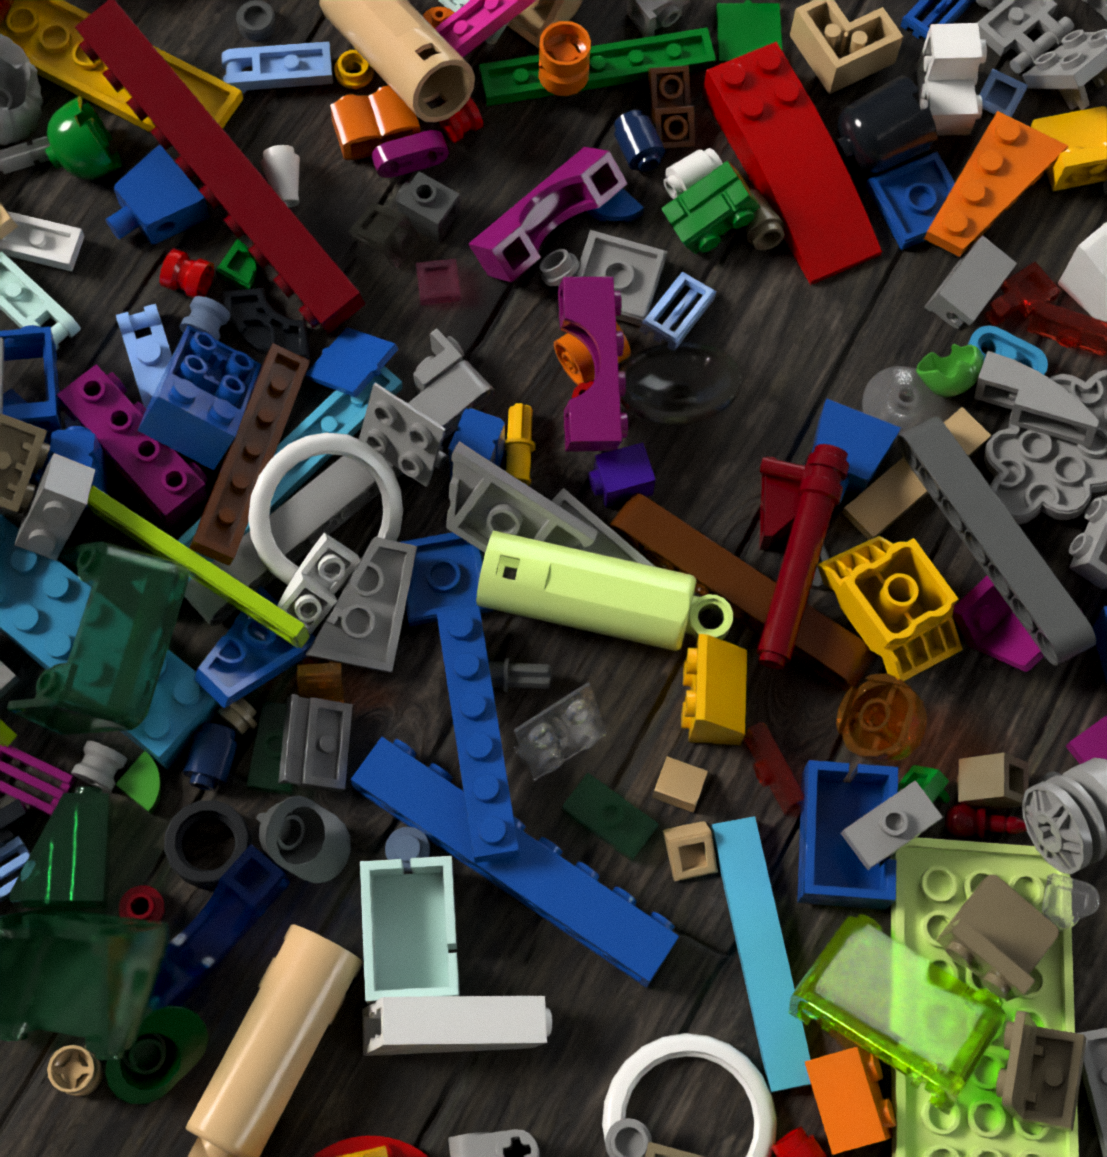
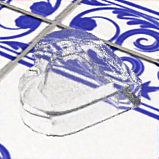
(1068, 900)

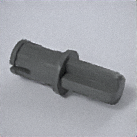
(519, 675)

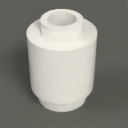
(690, 171)

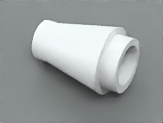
(282, 172)

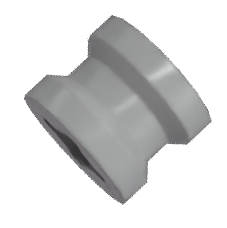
(99, 765)

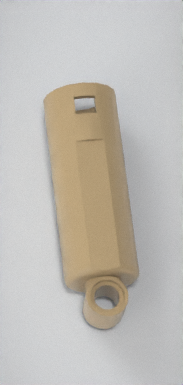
(405, 53)
(272, 1045)

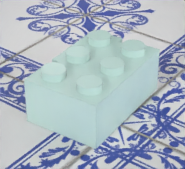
(409, 928)

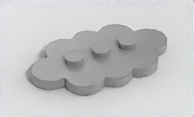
(1050, 473)

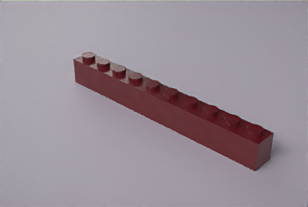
(220, 166)

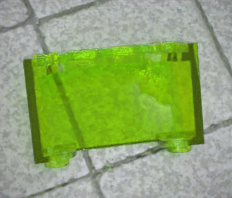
(899, 1009)

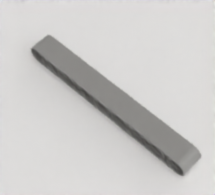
(337, 494)

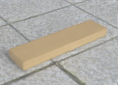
(900, 487)

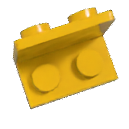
(1087, 147)

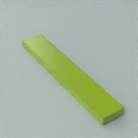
(198, 568)

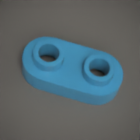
(1009, 346)

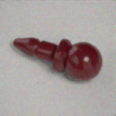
(964, 821)

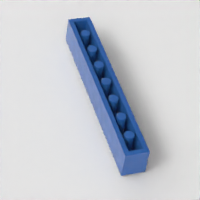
(537, 878)

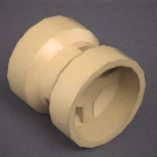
(67, 1067)

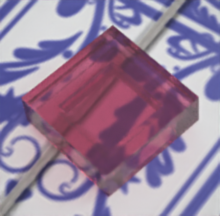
(438, 281)

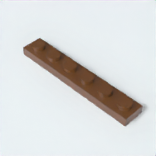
(249, 453)

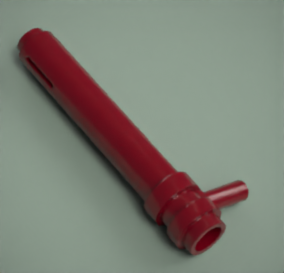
(819, 494)

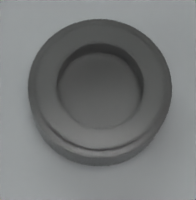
(256, 20)

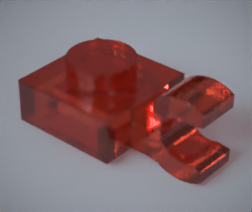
(1023, 294)

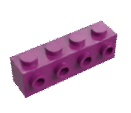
(148, 466)

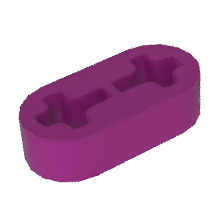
(410, 154)

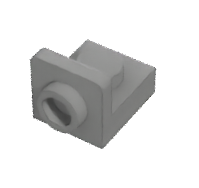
(447, 353)

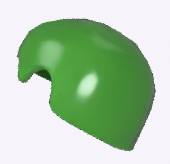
(951, 374)

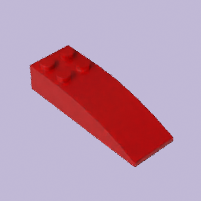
(791, 161)

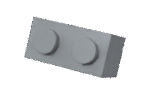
(55, 506)

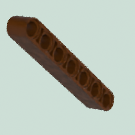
(681, 548)

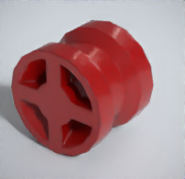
(464, 120)

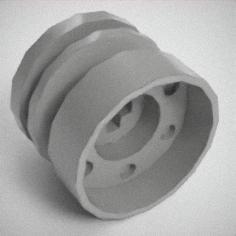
(1069, 816)

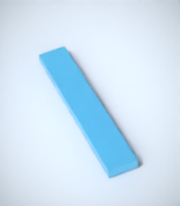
(761, 953)

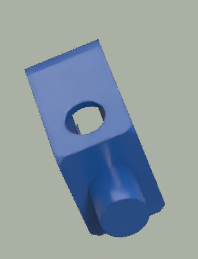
(157, 200)
(861, 436)

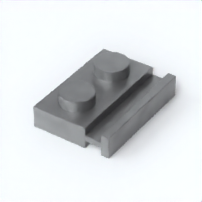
(315, 743)

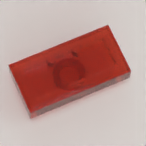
(1069, 328)
(772, 768)

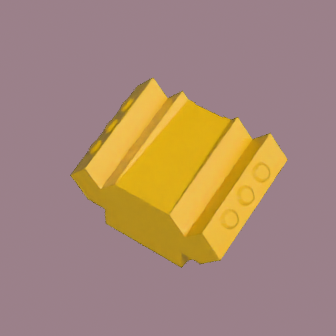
(895, 603)

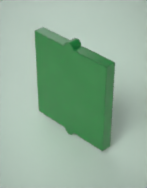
(746, 28)

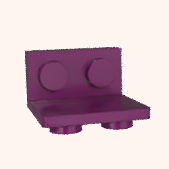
(994, 628)

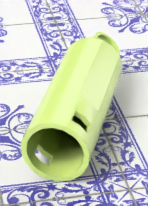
(595, 592)

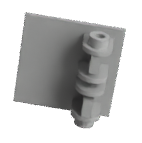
(403, 435)

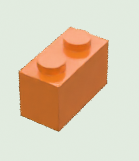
(851, 1099)

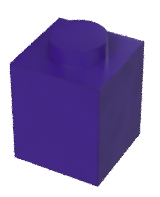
(621, 474)

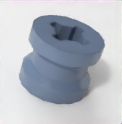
(206, 316)

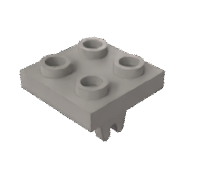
(1071, 66)

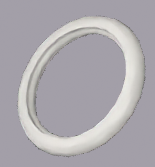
(297, 452)
(702, 1047)

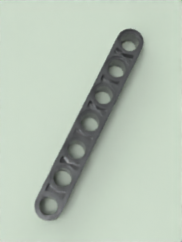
(996, 542)

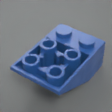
(200, 398)

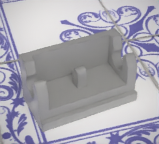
(971, 283)

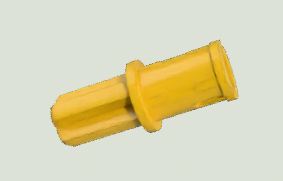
(519, 442)

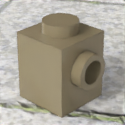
(992, 781)

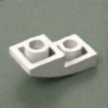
(316, 581)

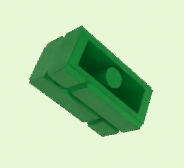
(711, 208)

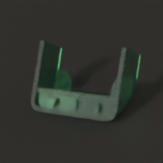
(117, 643)

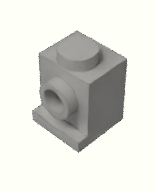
(653, 14)

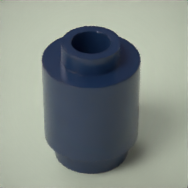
(638, 141)
(210, 756)

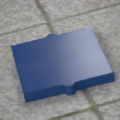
(351, 362)

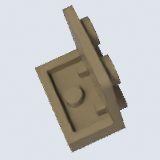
(999, 938)
(1041, 1073)

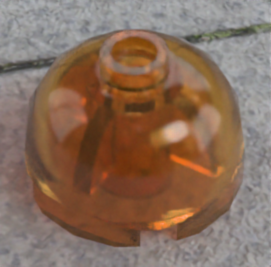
(882, 719)

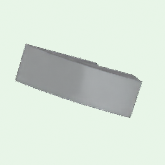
(1034, 400)

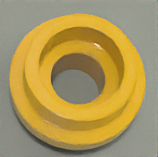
(350, 61)

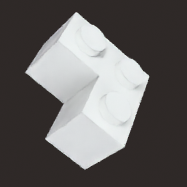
(949, 76)

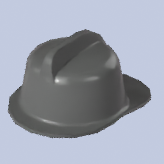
(305, 839)

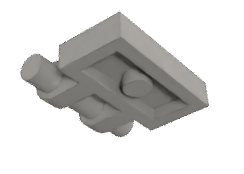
(1013, 20)

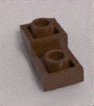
(671, 105)

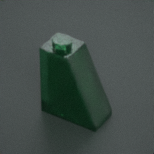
(71, 856)

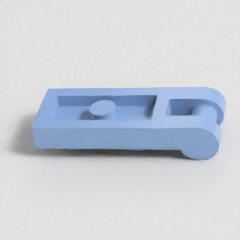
(278, 66)
(148, 354)

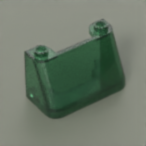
(78, 976)

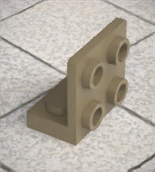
(20, 456)

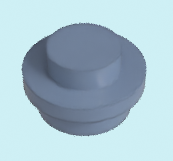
(407, 844)

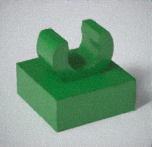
(930, 780)

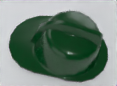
(164, 1052)

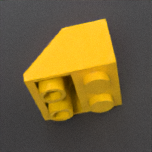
(717, 693)

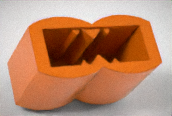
(370, 121)

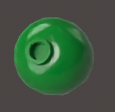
(80, 142)

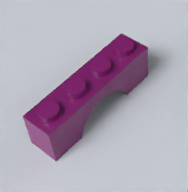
(577, 186)
(589, 313)

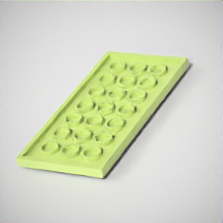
(931, 887)

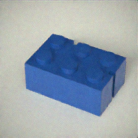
(827, 864)

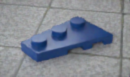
(247, 658)

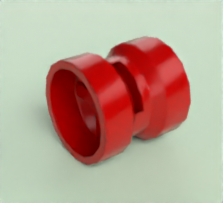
(187, 274)

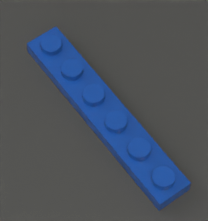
(477, 735)

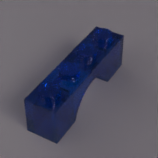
(235, 906)

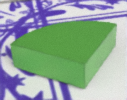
(142, 783)

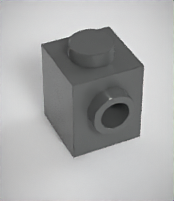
(429, 206)

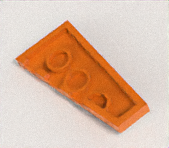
(993, 179)

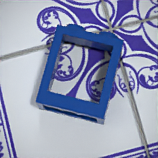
(31, 343)

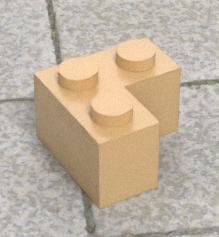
(841, 49)

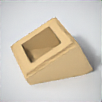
(680, 784)
(690, 850)

